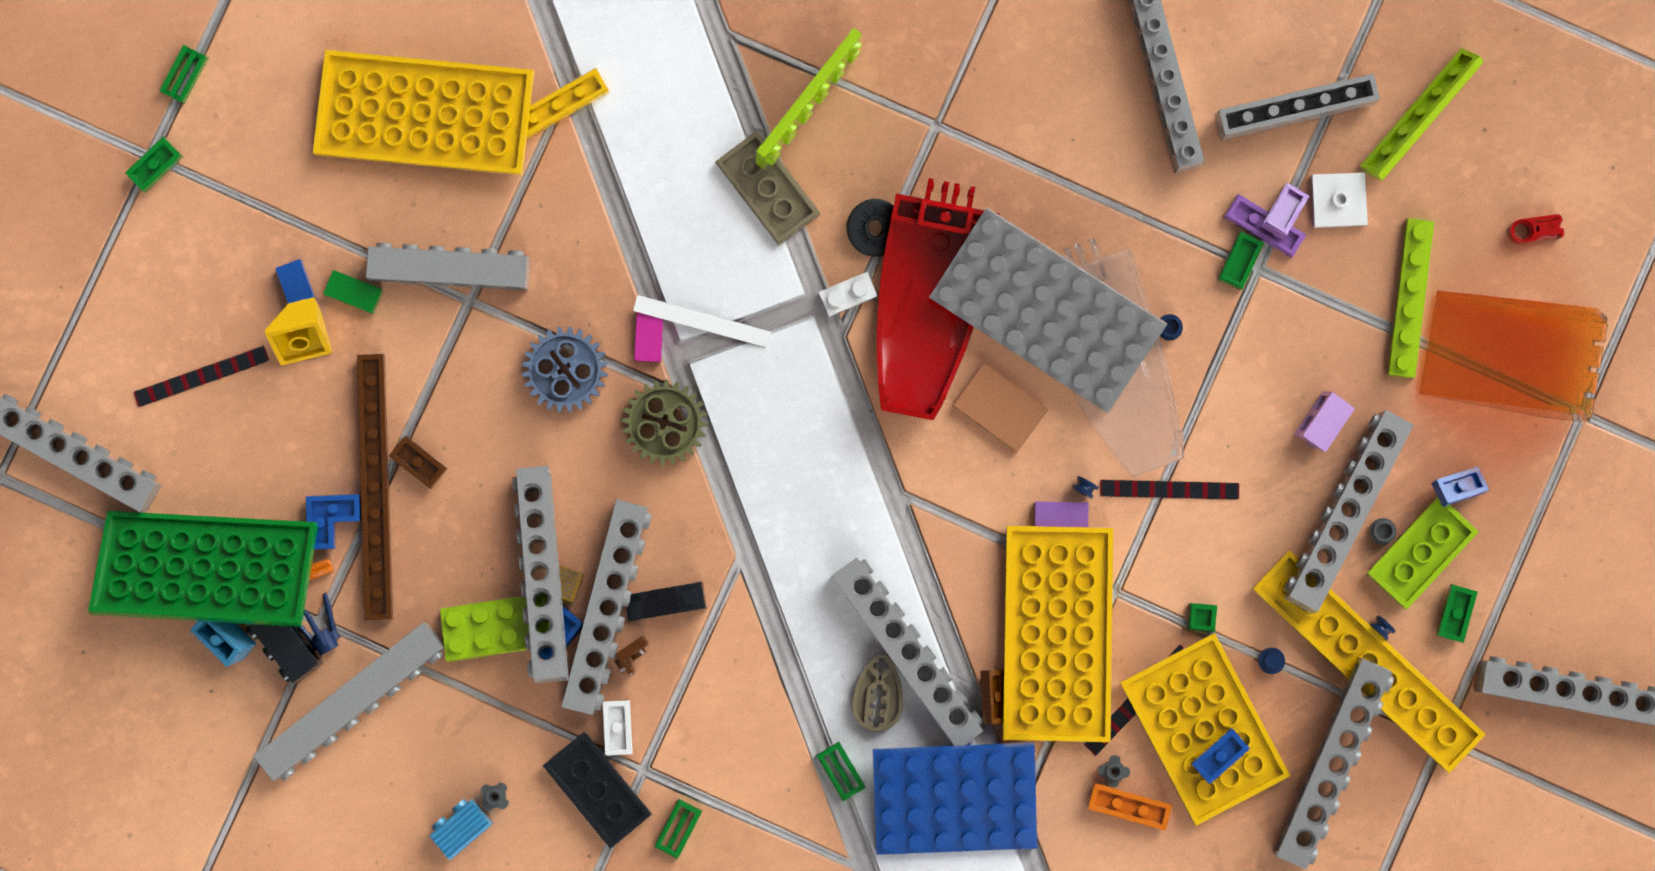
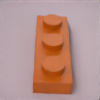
(1129, 806)

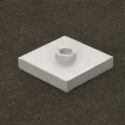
(1339, 200)

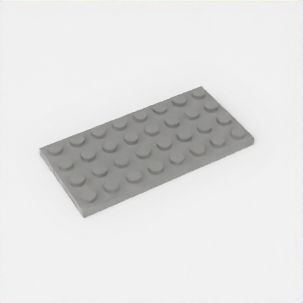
(1048, 310)

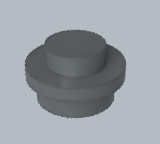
(1382, 531)

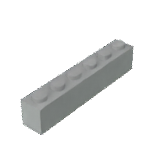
(1297, 107)
(448, 267)

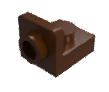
(634, 651)

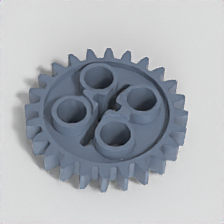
(546, 384)

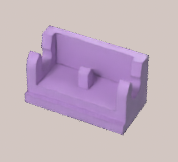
(1324, 421)

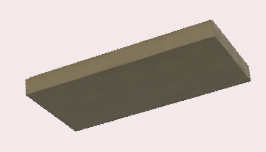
(768, 192)

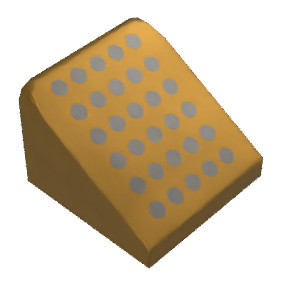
(570, 584)

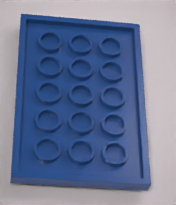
(955, 798)

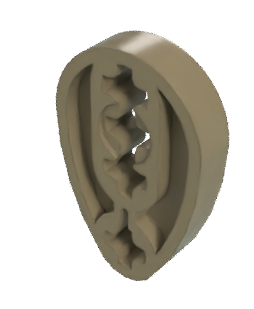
(862, 695)

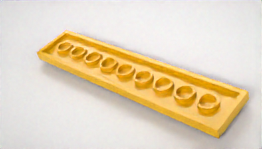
(1344, 636)

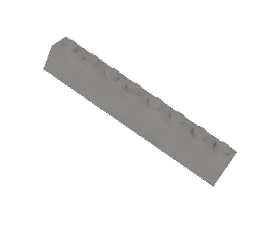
(349, 702)

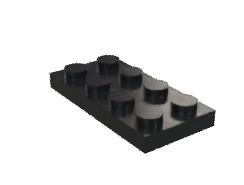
(597, 789)

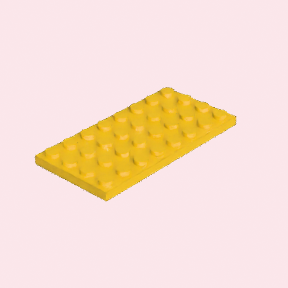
(423, 112)
(1058, 634)

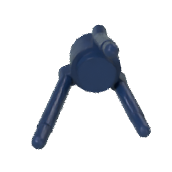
(321, 640)

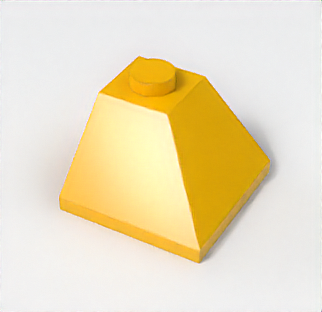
(299, 333)

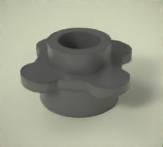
(1113, 763)
(500, 791)

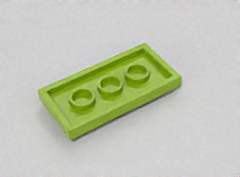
(1422, 553)
(487, 628)

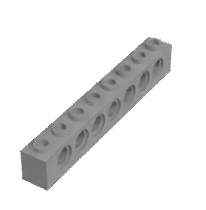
(1167, 84)
(1396, 432)
(144, 487)
(556, 667)
(1491, 682)
(575, 697)
(958, 734)
(1306, 854)

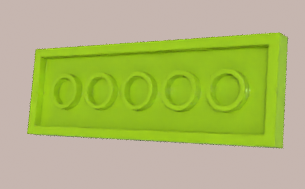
(814, 93)

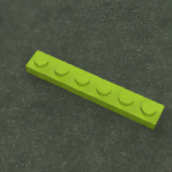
(1421, 114)
(1410, 298)

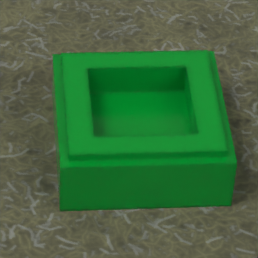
(1202, 617)

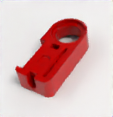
(1538, 228)

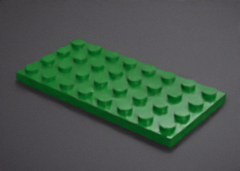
(203, 568)

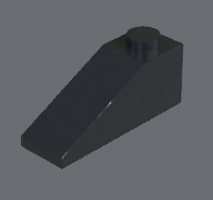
(666, 601)

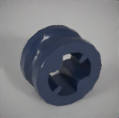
(1085, 487)
(1382, 627)

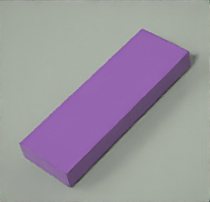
(1250, 218)

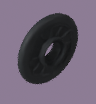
(858, 226)

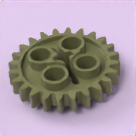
(672, 400)

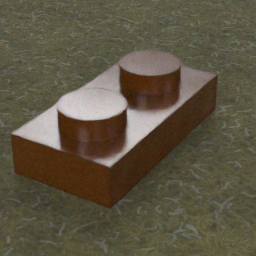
(418, 462)
(992, 696)

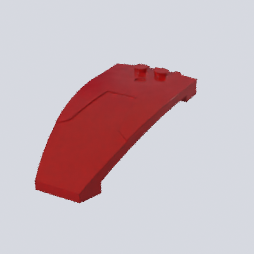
(917, 337)

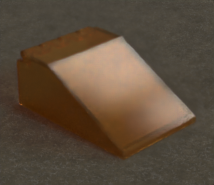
(1515, 355)

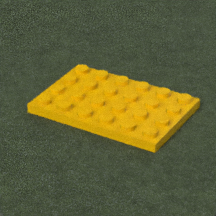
(1190, 705)

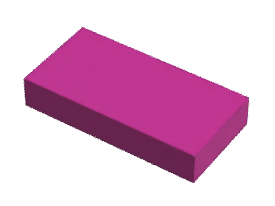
(648, 338)

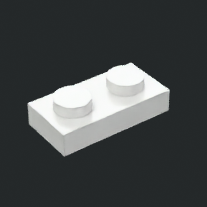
(848, 294)
(617, 727)

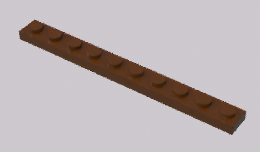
(374, 487)

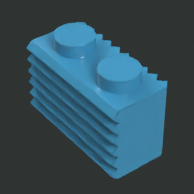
(224, 640)
(460, 828)

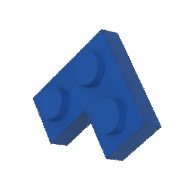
(327, 511)

